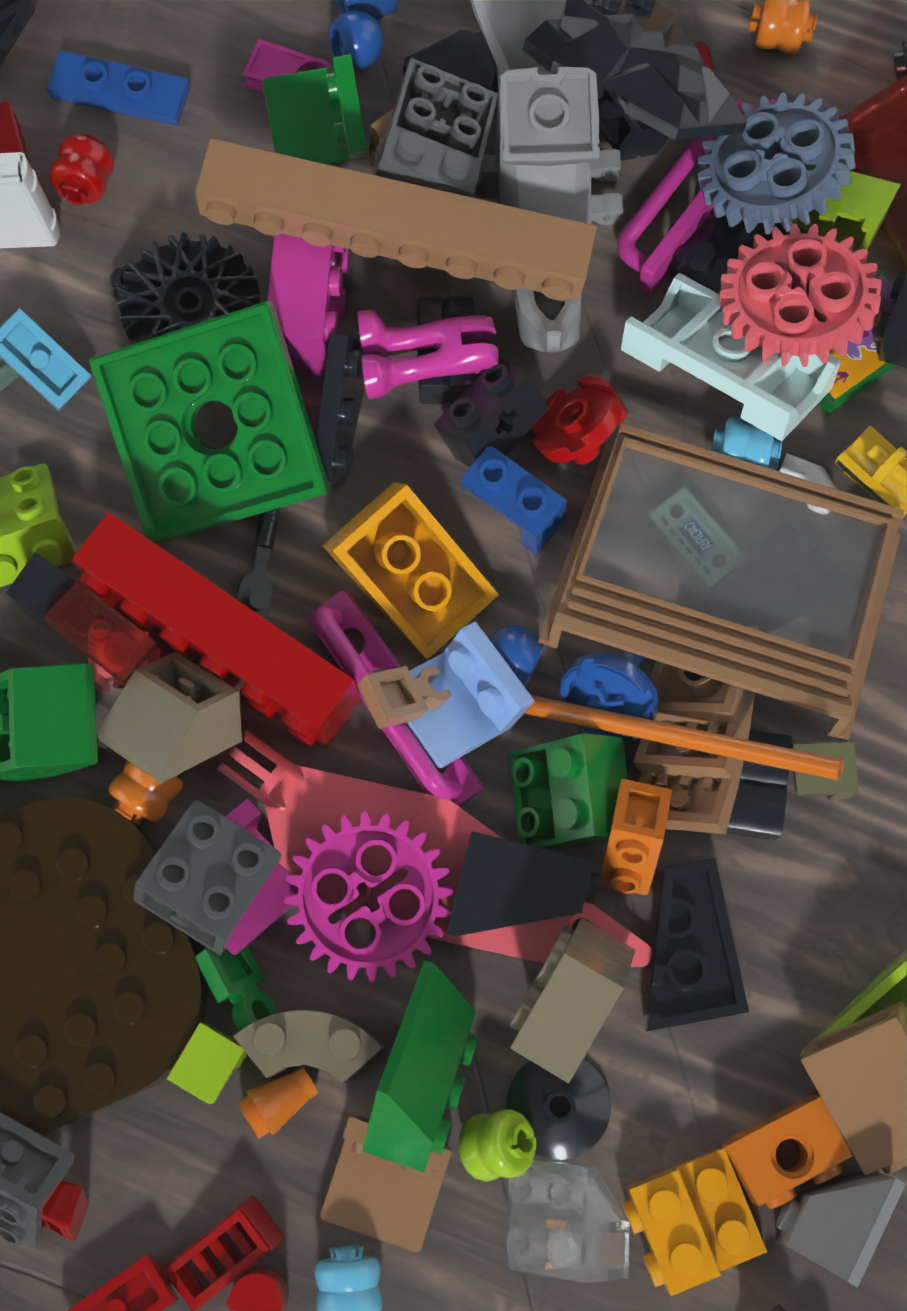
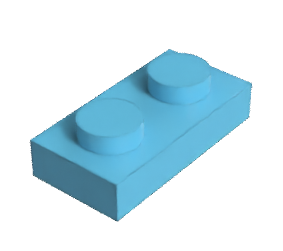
(40, 360)

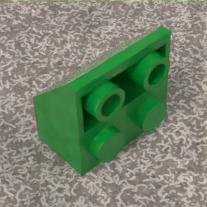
(47, 721)
(567, 790)

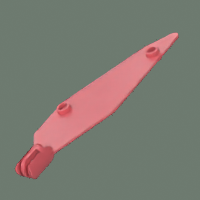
(306, 798)

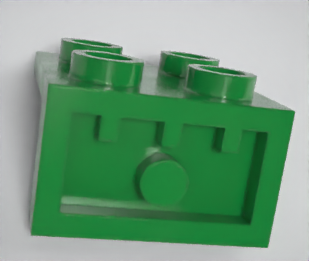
(317, 114)

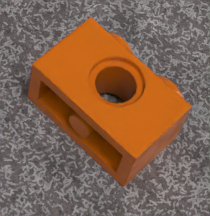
(754, 1152)

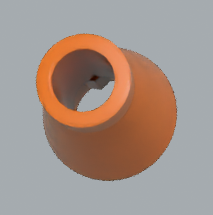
(276, 1102)

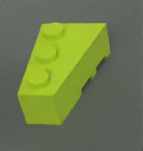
(856, 214)

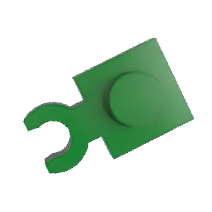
(236, 979)

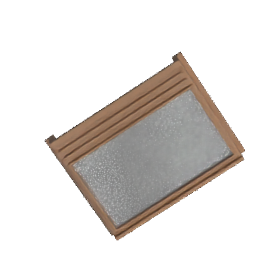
(729, 572)

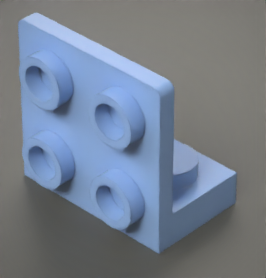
(483, 699)

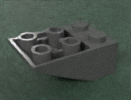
(436, 131)

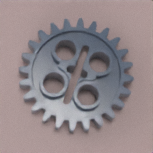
(779, 165)

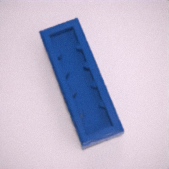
(118, 88)

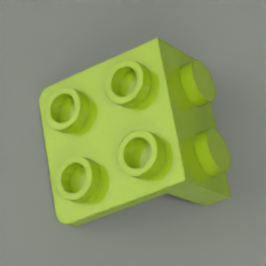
(30, 522)

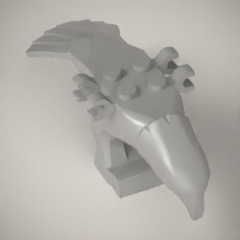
(544, 151)

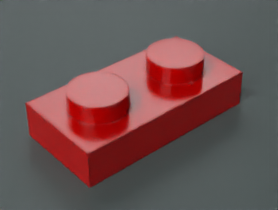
(134, 1289)

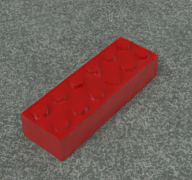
(218, 630)

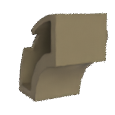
(309, 1040)

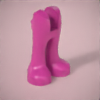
(446, 335)

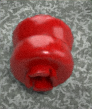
(82, 169)

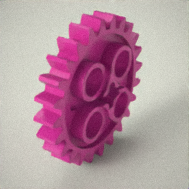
(395, 935)

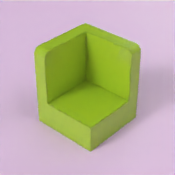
(207, 1063)

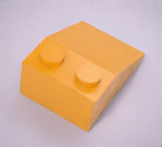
(411, 569)

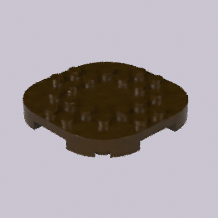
(88, 978)

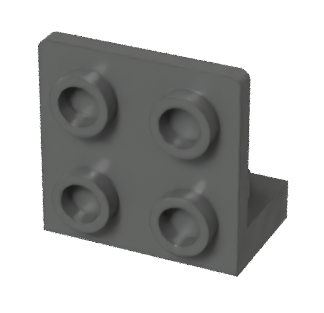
(206, 876)
(28, 1177)

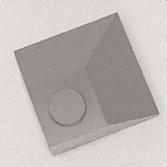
(840, 1222)

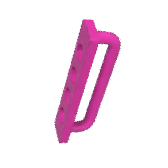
(655, 268)
(331, 624)

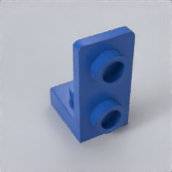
(516, 497)

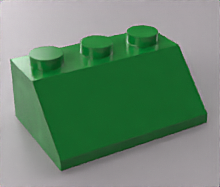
(422, 1073)

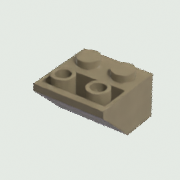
(172, 717)

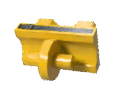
(877, 468)

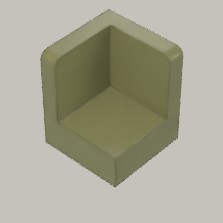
(834, 789)

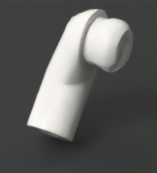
(806, 470)

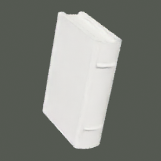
(24, 208)

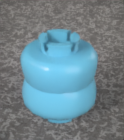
(747, 443)
(348, 1281)

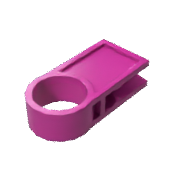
(275, 60)

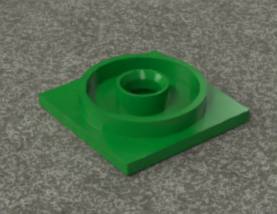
(152, 409)

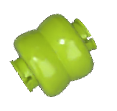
(497, 1145)

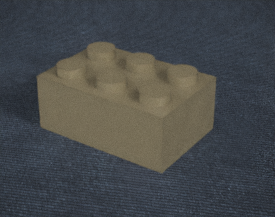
(571, 998)

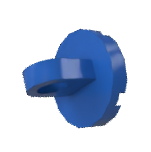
(610, 685)

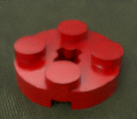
(579, 421)

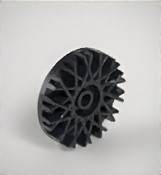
(179, 278)

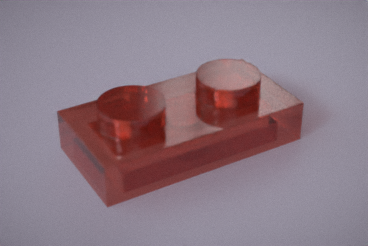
(100, 632)

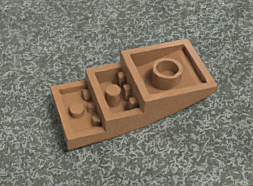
(700, 781)

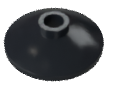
(577, 1130)

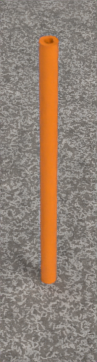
(688, 738)

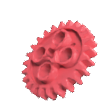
(801, 282)

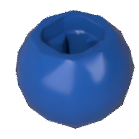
(356, 35)
(519, 649)

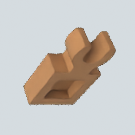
(398, 697)

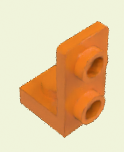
(635, 837)

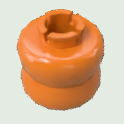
(783, 24)
(142, 795)

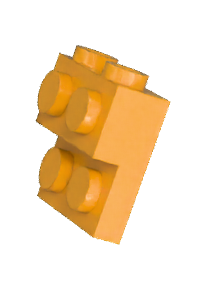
(693, 1221)

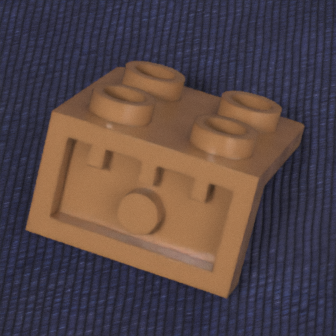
(381, 1195)

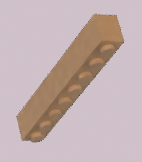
(394, 220)

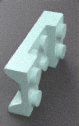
(693, 337)

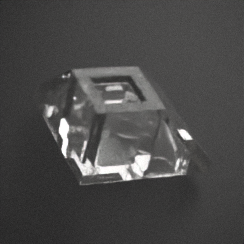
(566, 1224)

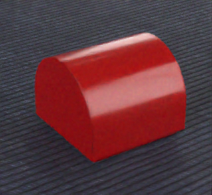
(259, 1291)

